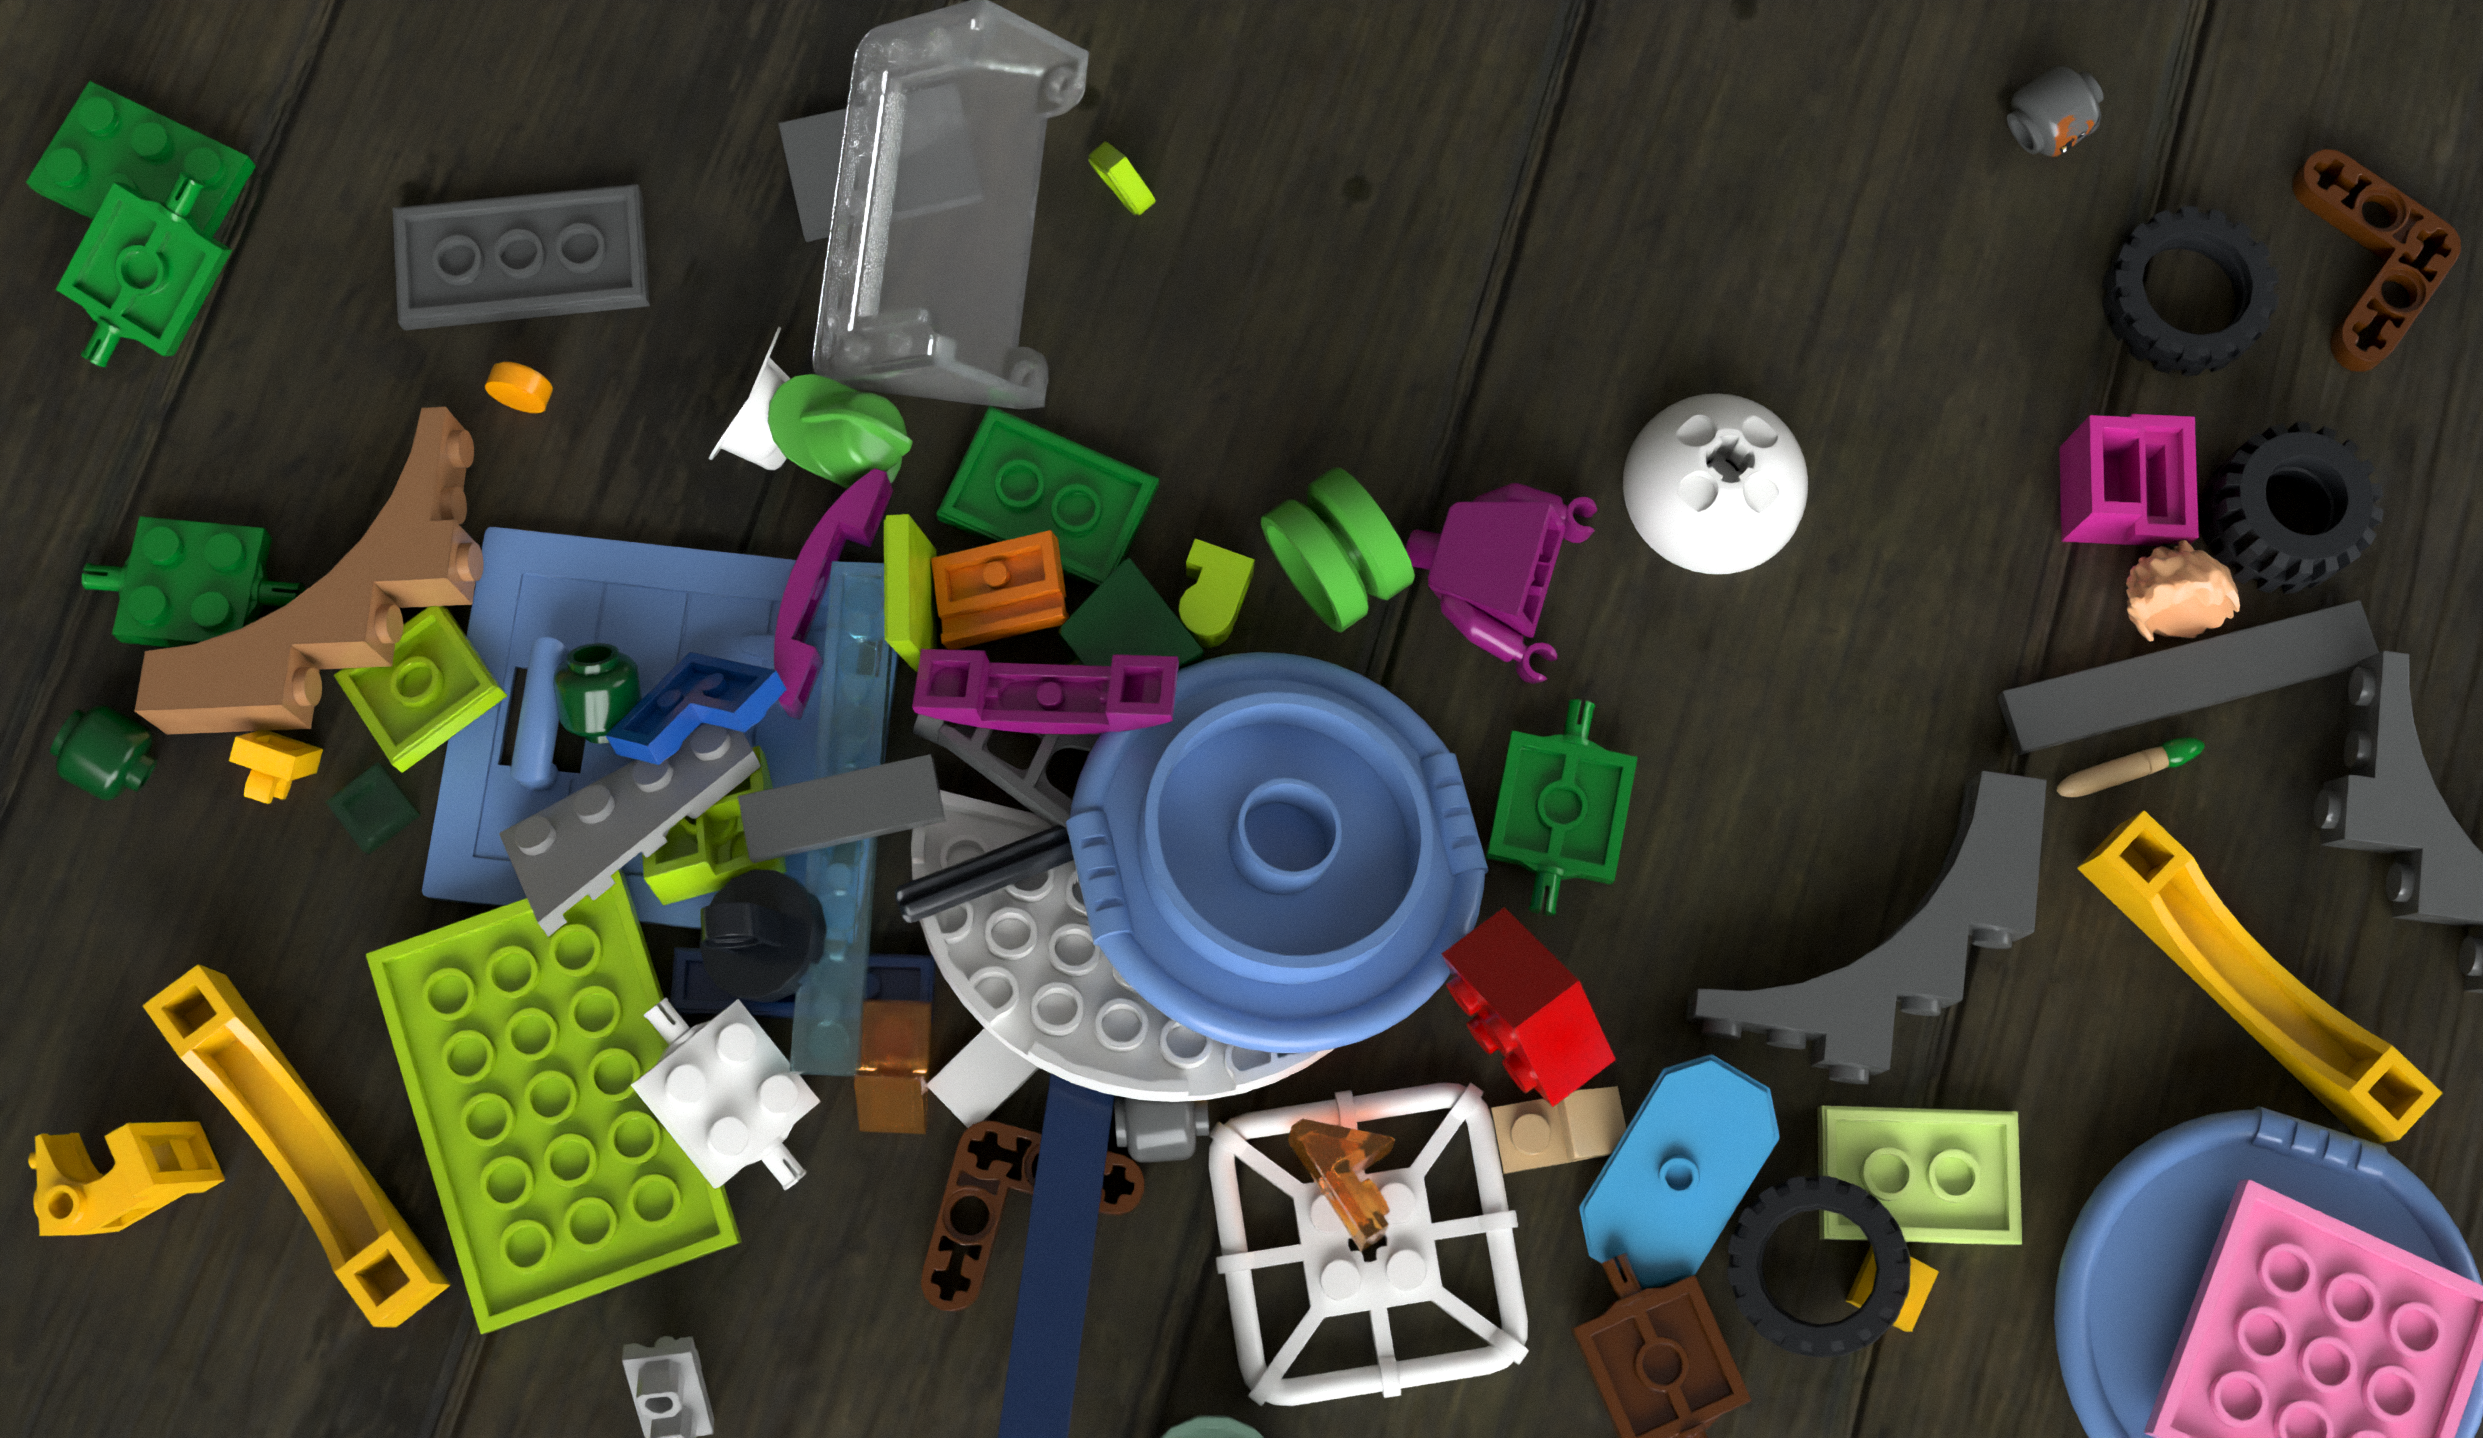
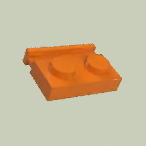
(1000, 590)

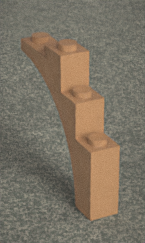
(347, 619)

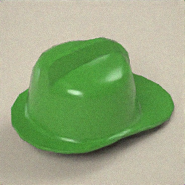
(837, 429)

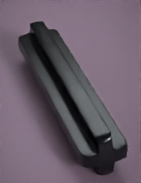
(984, 874)

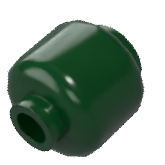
(595, 690)
(103, 752)

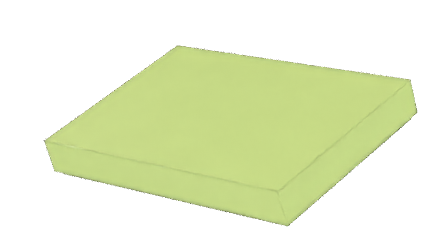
(1933, 1169)

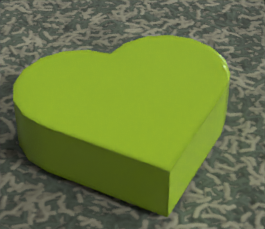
(1121, 178)

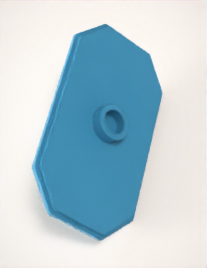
(1680, 1170)

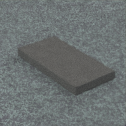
(520, 257)

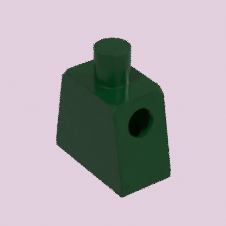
(1126, 619)

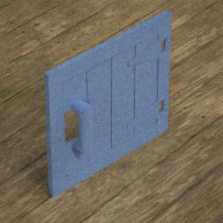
(650, 602)

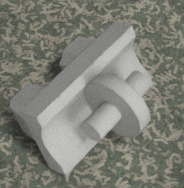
(669, 1388)

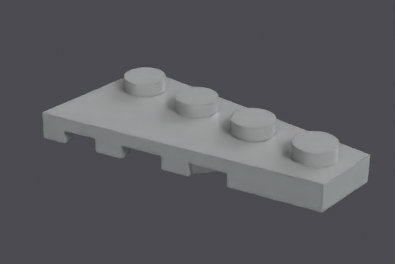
(597, 830)

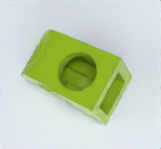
(1215, 601)

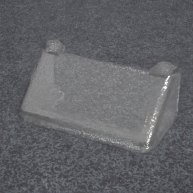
(942, 206)

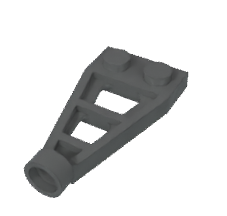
(1026, 785)

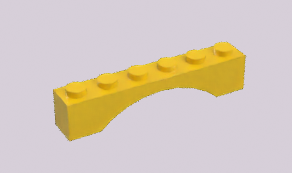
(2332, 1056)
(350, 1213)

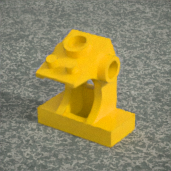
(151, 1170)

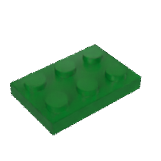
(127, 143)

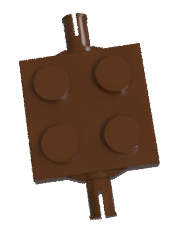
(1659, 1358)

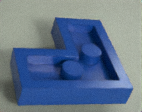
(692, 693)

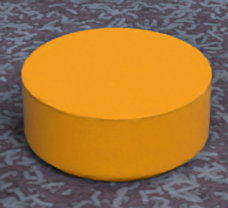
(519, 387)

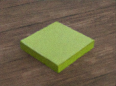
(908, 589)
(428, 691)

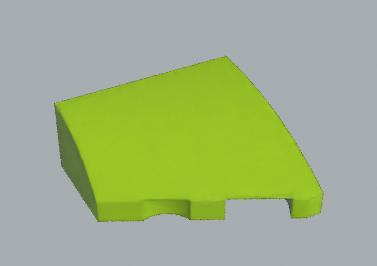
(709, 849)

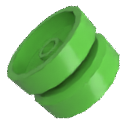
(1338, 549)

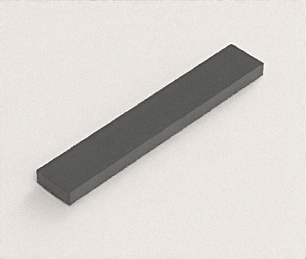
(2187, 677)

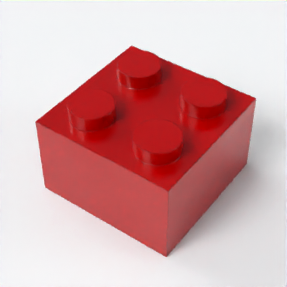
(1526, 1008)

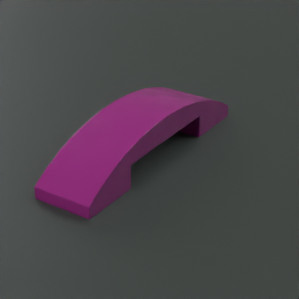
(851, 517)
(1046, 697)

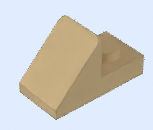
(1574, 1130)

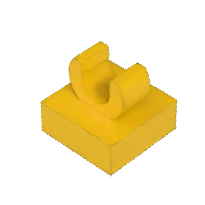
(273, 762)

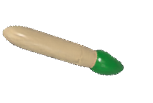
(2130, 767)

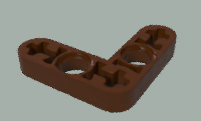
(2395, 244)
(993, 1188)

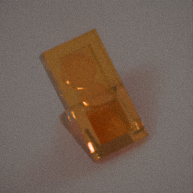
(894, 1066)
(1333, 1160)

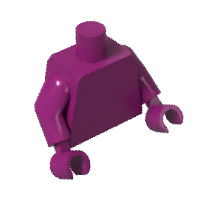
(1498, 565)

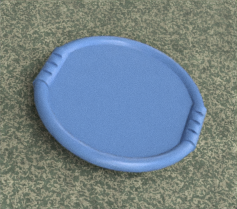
(1278, 854)
(2156, 1221)

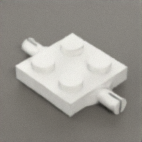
(725, 1093)

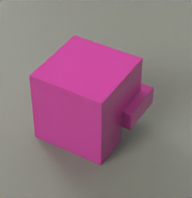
(2130, 481)

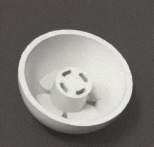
(1711, 513)

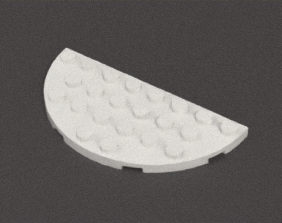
(1050, 993)

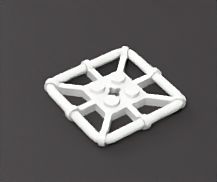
(1403, 1269)

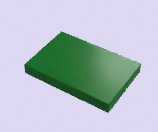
(1035, 481)

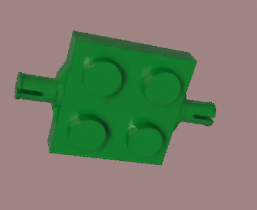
(143, 269)
(190, 582)
(1561, 807)

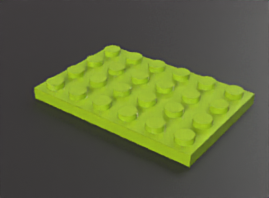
(528, 1105)

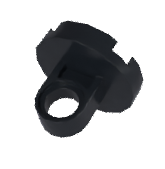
(762, 935)

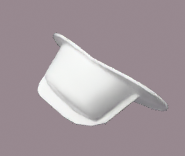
(749, 431)

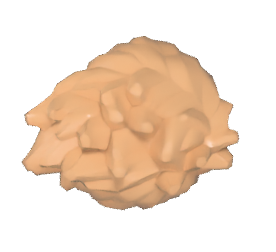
(2180, 593)

